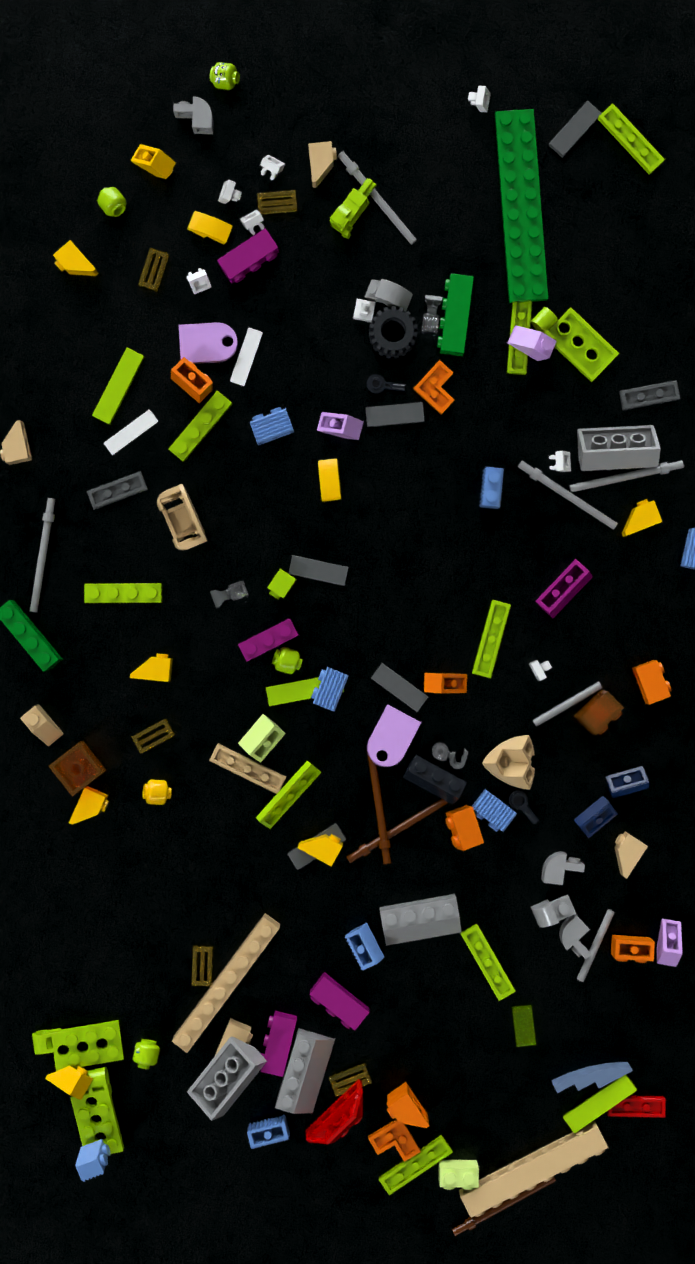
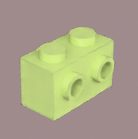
(261, 738)
(458, 1174)

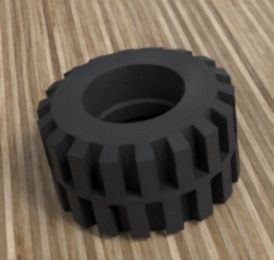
(398, 316)

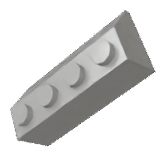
(618, 448)
(420, 919)
(304, 1072)
(226, 1077)

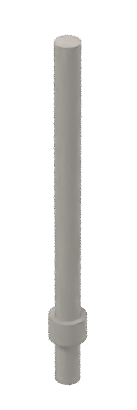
(353, 169)
(663, 468)
(536, 474)
(48, 518)

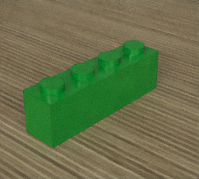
(456, 314)
(29, 636)

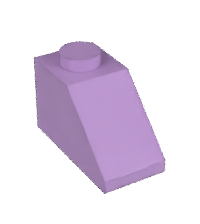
(532, 343)
(340, 425)
(669, 943)

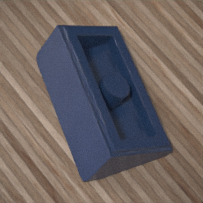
(627, 782)
(595, 816)

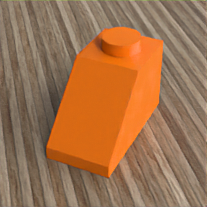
(445, 683)

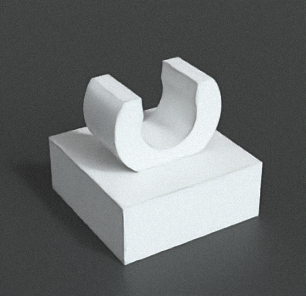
(480, 99)
(272, 164)
(228, 192)
(251, 220)
(198, 281)
(364, 310)
(562, 461)
(539, 669)

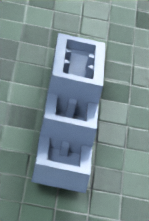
(600, 1074)

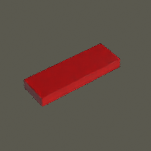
(639, 1107)

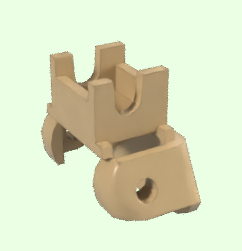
(181, 518)

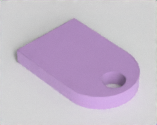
(204, 342)
(392, 735)

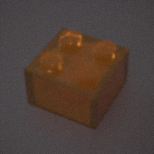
(599, 712)
(77, 768)

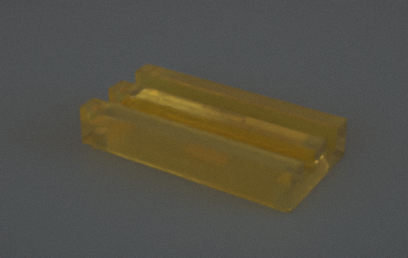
(277, 202)
(161, 269)
(139, 743)
(202, 949)
(348, 1072)

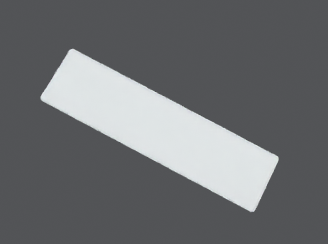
(246, 356)
(130, 432)

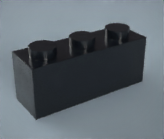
(434, 779)

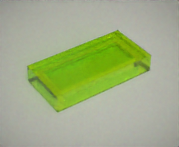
(523, 1025)

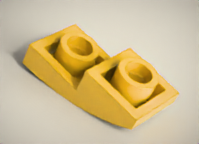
(209, 226)
(329, 480)

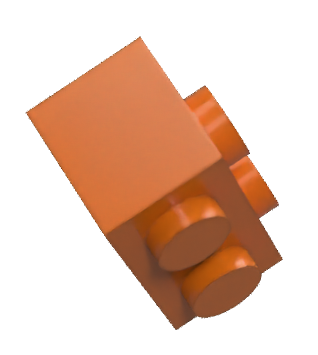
(191, 379)
(651, 681)
(464, 827)
(632, 948)

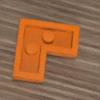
(430, 387)
(395, 1134)

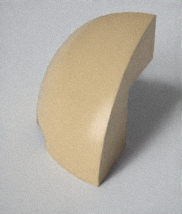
(512, 762)

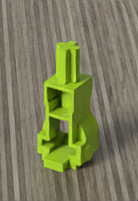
(352, 208)

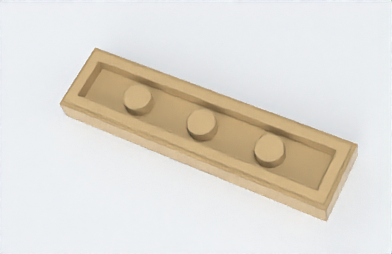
(247, 768)

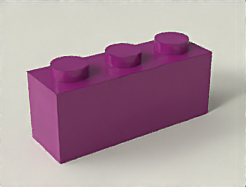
(248, 256)
(564, 588)
(268, 639)
(339, 1001)
(278, 1042)

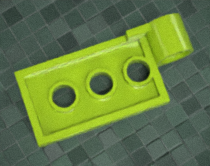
(549, 324)
(49, 1040)
(101, 1091)

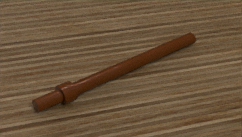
(384, 843)
(365, 849)
(470, 1223)

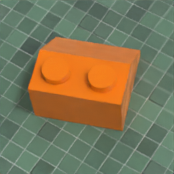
(406, 1107)

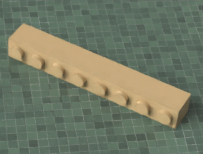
(226, 982)
(533, 1169)

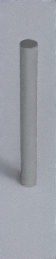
(566, 704)
(595, 945)

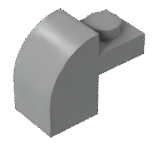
(199, 112)
(389, 294)
(555, 867)
(552, 912)
(570, 933)

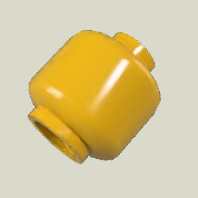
(156, 792)

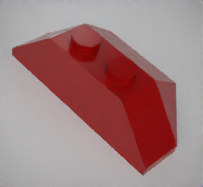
(338, 1117)

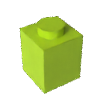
(281, 584)

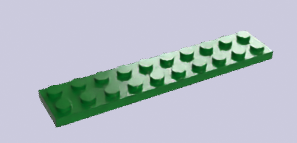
(521, 205)

